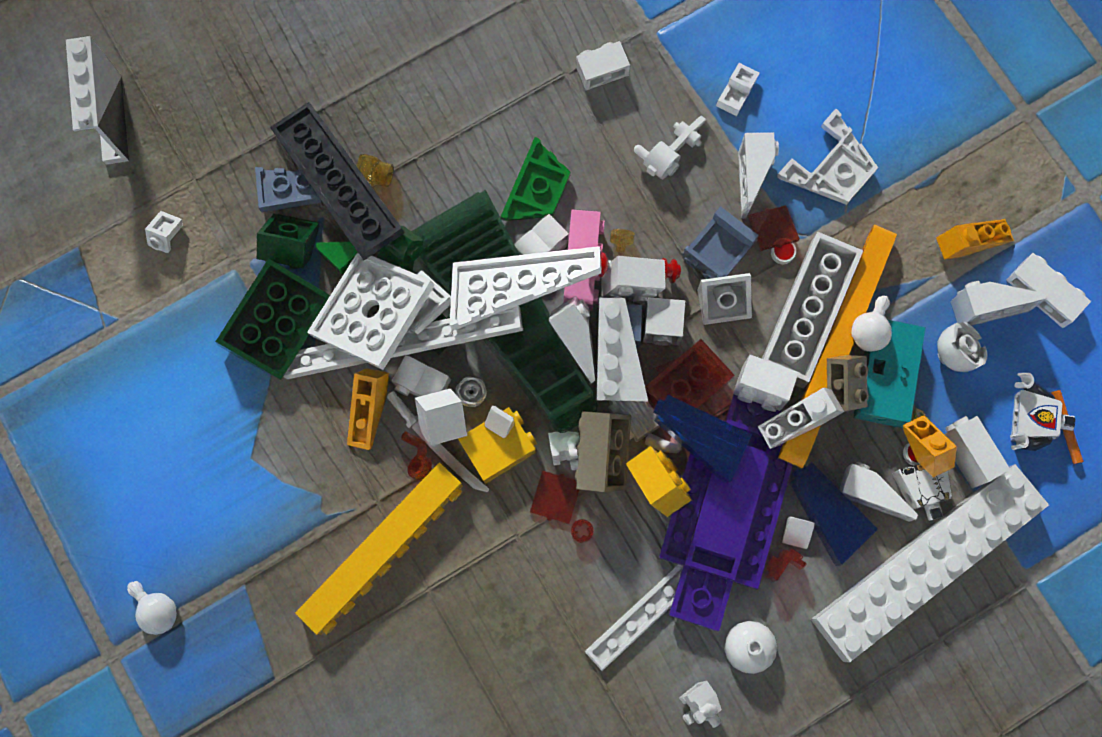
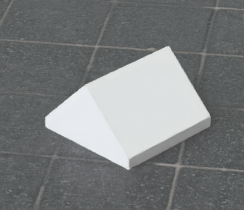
(725, 298)

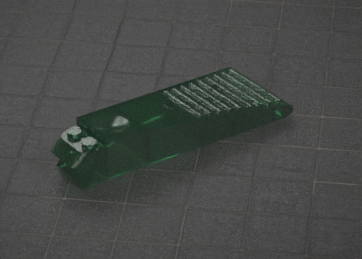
(531, 356)

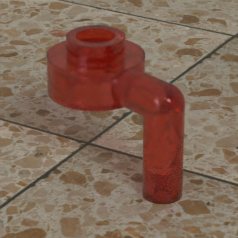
(420, 464)

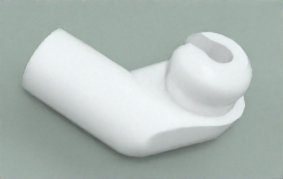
(663, 445)

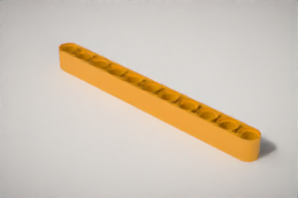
(840, 340)

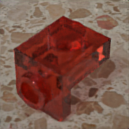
(777, 565)

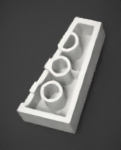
(617, 358)

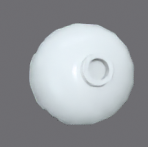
(960, 348)
(750, 647)

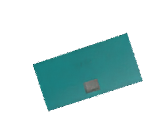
(893, 377)

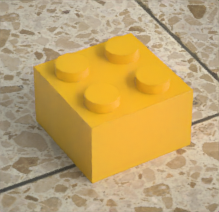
(659, 481)

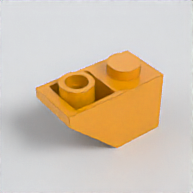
(930, 446)

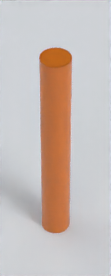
(1069, 435)

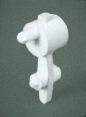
(663, 158)

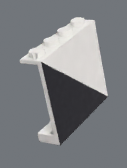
(97, 97)

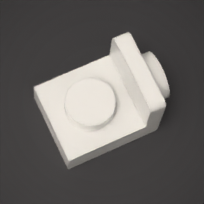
(162, 230)

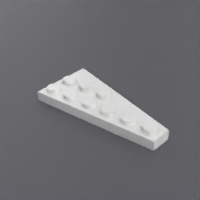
(502, 283)

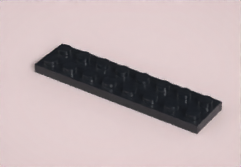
(337, 181)

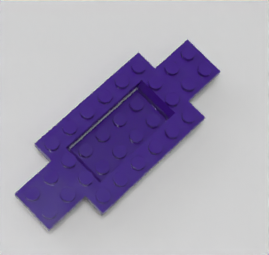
(732, 525)

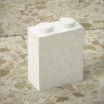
(976, 451)

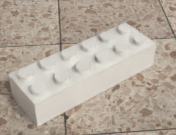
(812, 306)

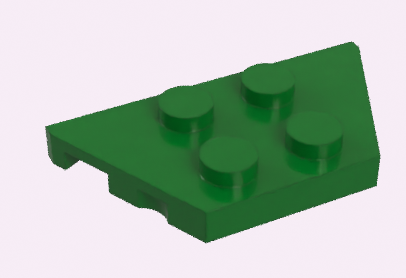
(537, 185)

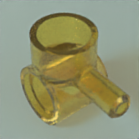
(375, 170)

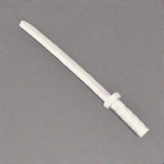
(413, 422)

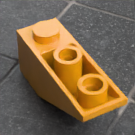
(973, 238)

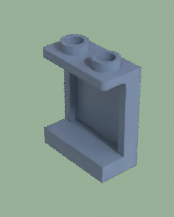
(720, 245)

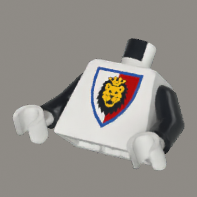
(1036, 416)

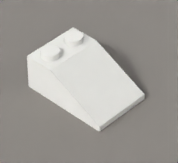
(755, 159)
(993, 301)
(574, 328)

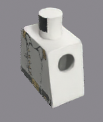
(923, 490)

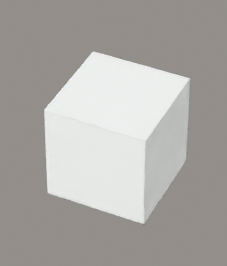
(664, 321)
(441, 416)

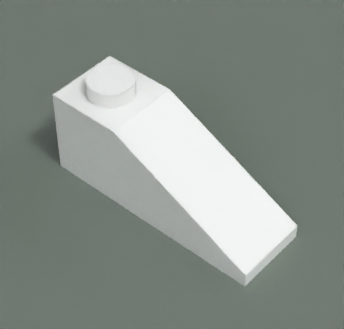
(871, 490)

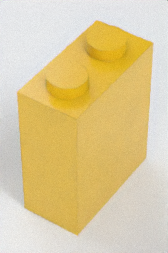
(495, 454)

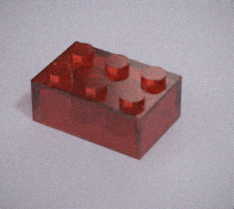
(692, 377)

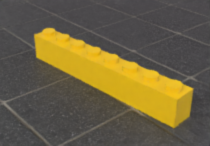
(379, 550)

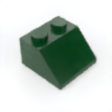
(287, 240)

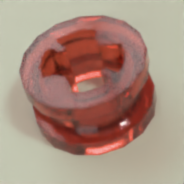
(579, 523)

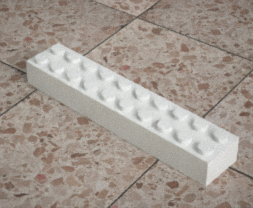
(928, 563)

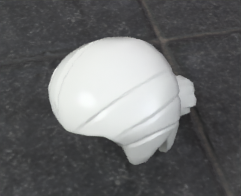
(872, 329)
(154, 611)

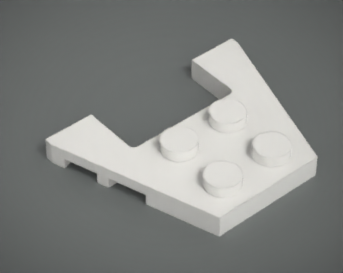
(842, 170)

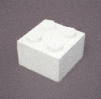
(765, 383)

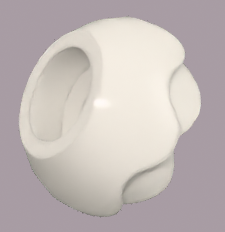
(474, 384)

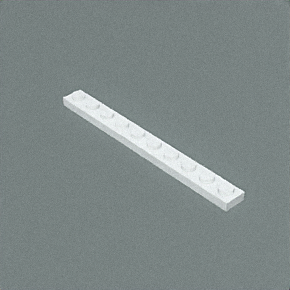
(434, 336)

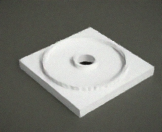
(366, 284)

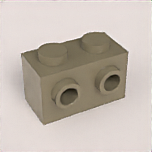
(848, 380)

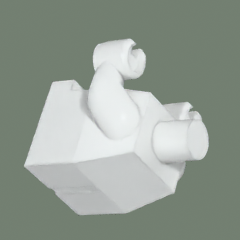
(564, 447)
(702, 703)

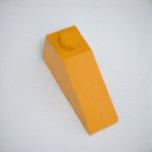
(366, 407)

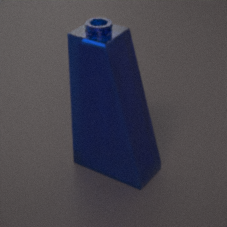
(707, 438)
(835, 517)

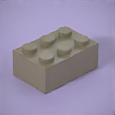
(603, 451)

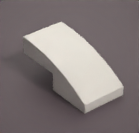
(737, 89)

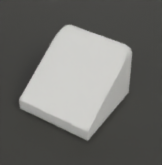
(499, 422)
(798, 532)

